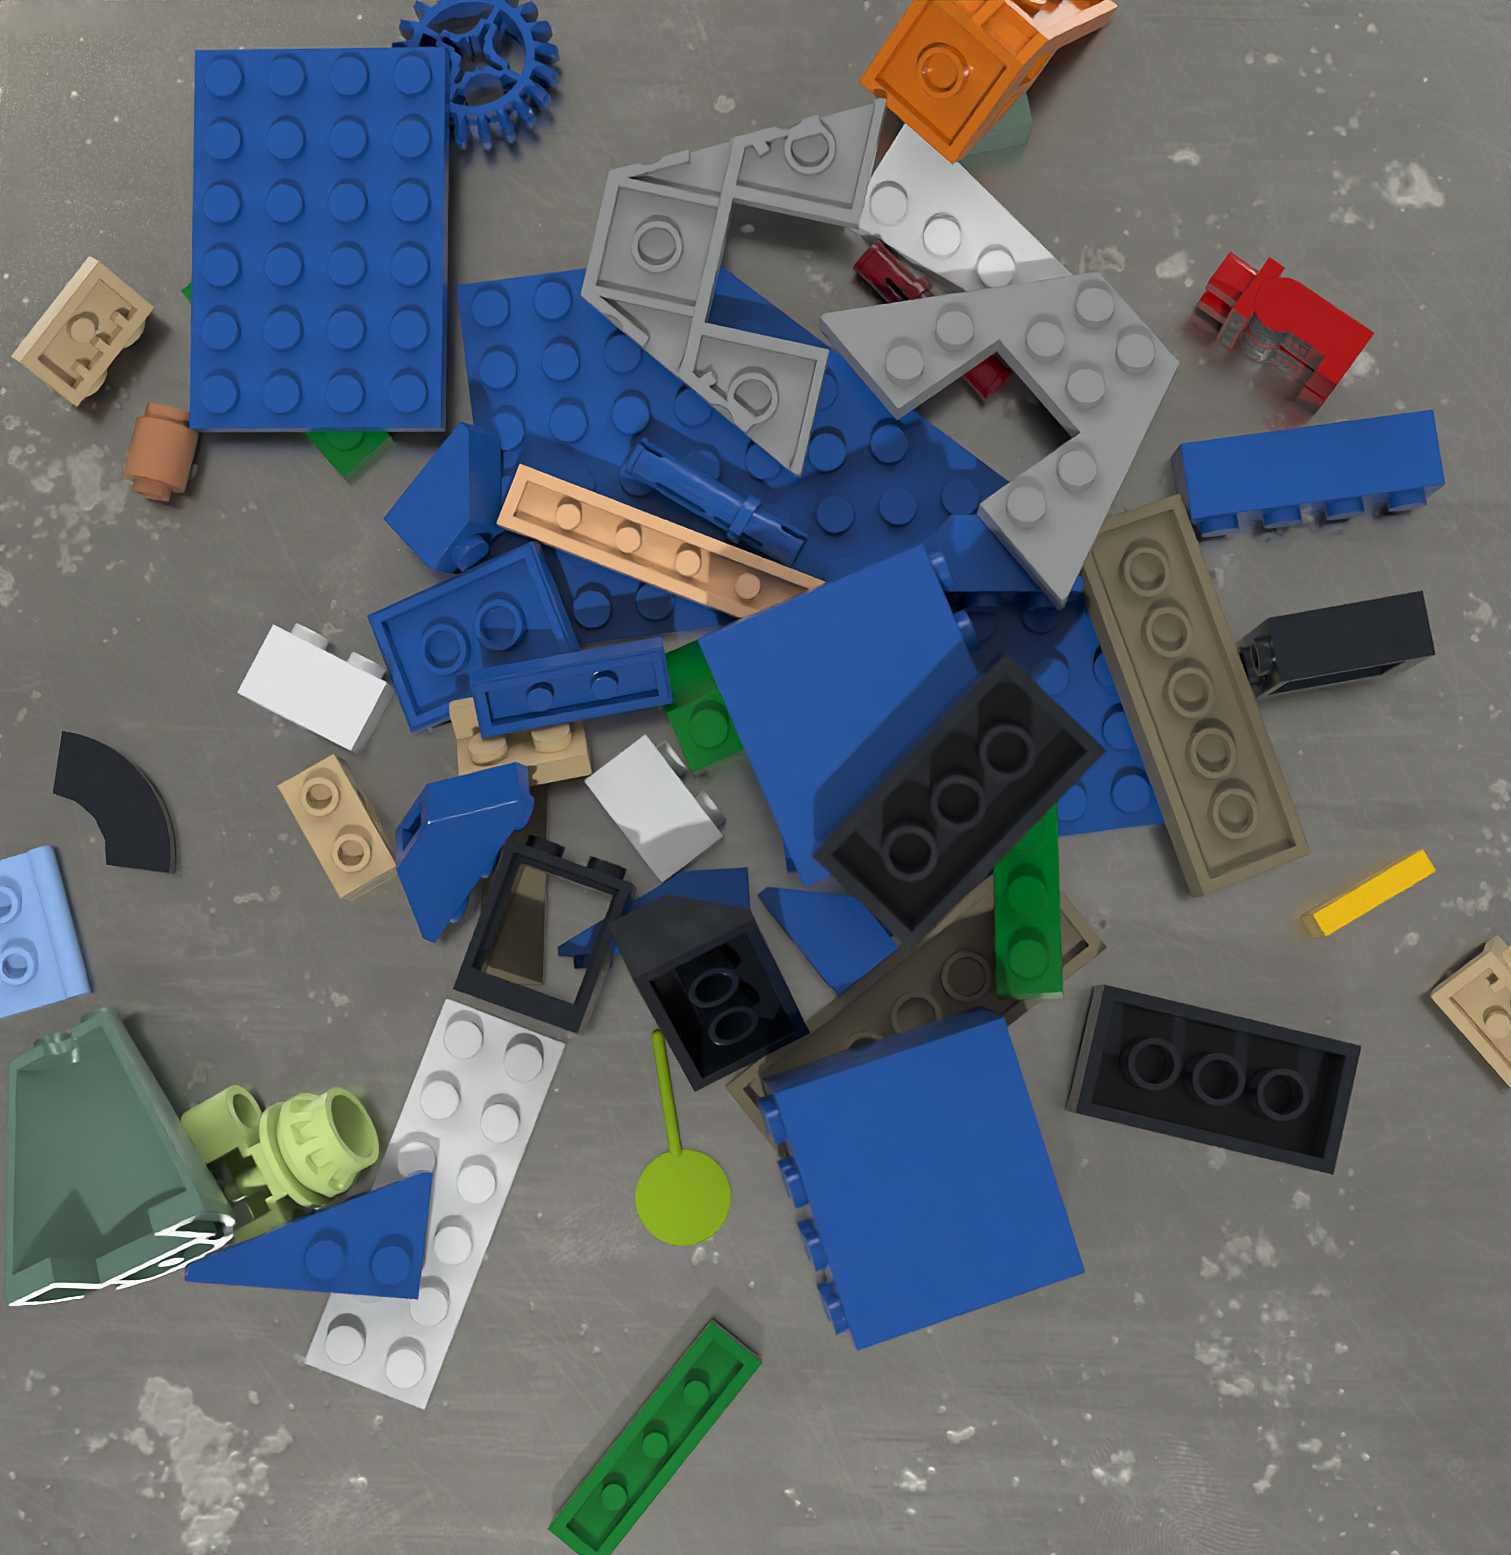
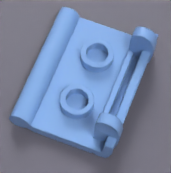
(37, 935)

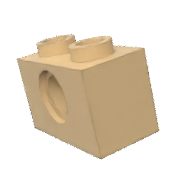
(341, 827)

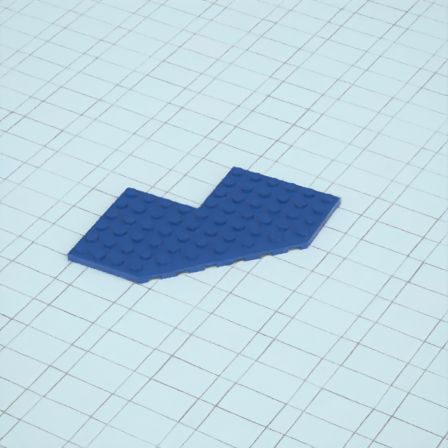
(582, 396)

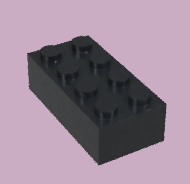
(957, 800)
(1214, 1078)

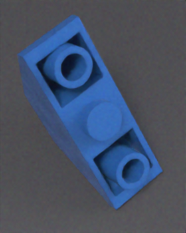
(985, 569)
(456, 839)

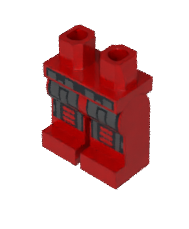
(1284, 325)

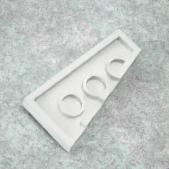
(948, 222)

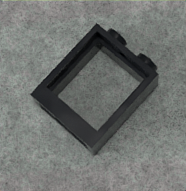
(1337, 644)
(546, 858)

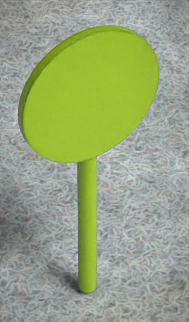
(683, 1191)

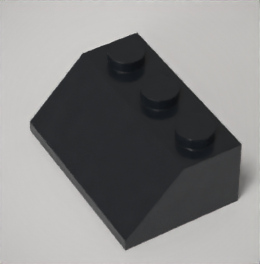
(708, 984)

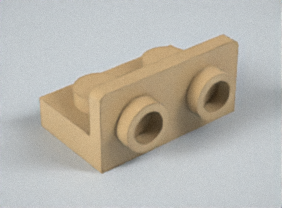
(83, 332)
(548, 751)
(1480, 1004)

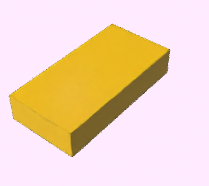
(1367, 894)

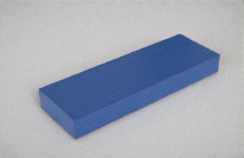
(570, 687)

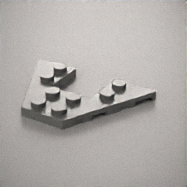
(664, 248)
(1076, 353)

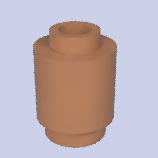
(160, 452)

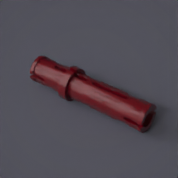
(898, 284)

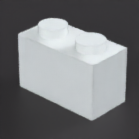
(318, 689)
(656, 808)

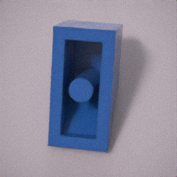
(453, 502)
(831, 932)

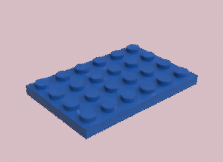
(320, 240)

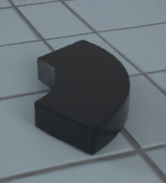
(121, 802)

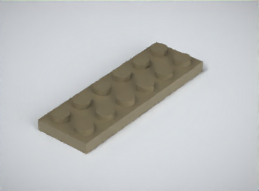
(1188, 699)
(912, 988)

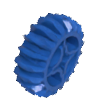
(516, 91)

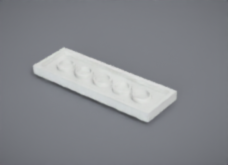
(471, 1128)

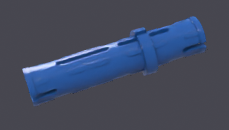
(728, 510)

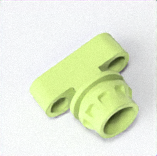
(287, 1156)

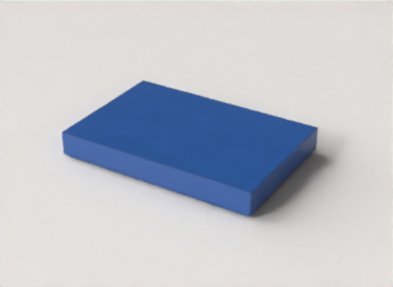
(469, 623)

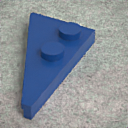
(354, 1248)

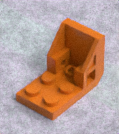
(967, 62)

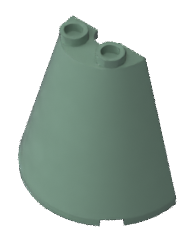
(99, 1170)

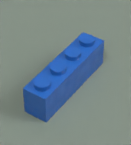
(1309, 471)

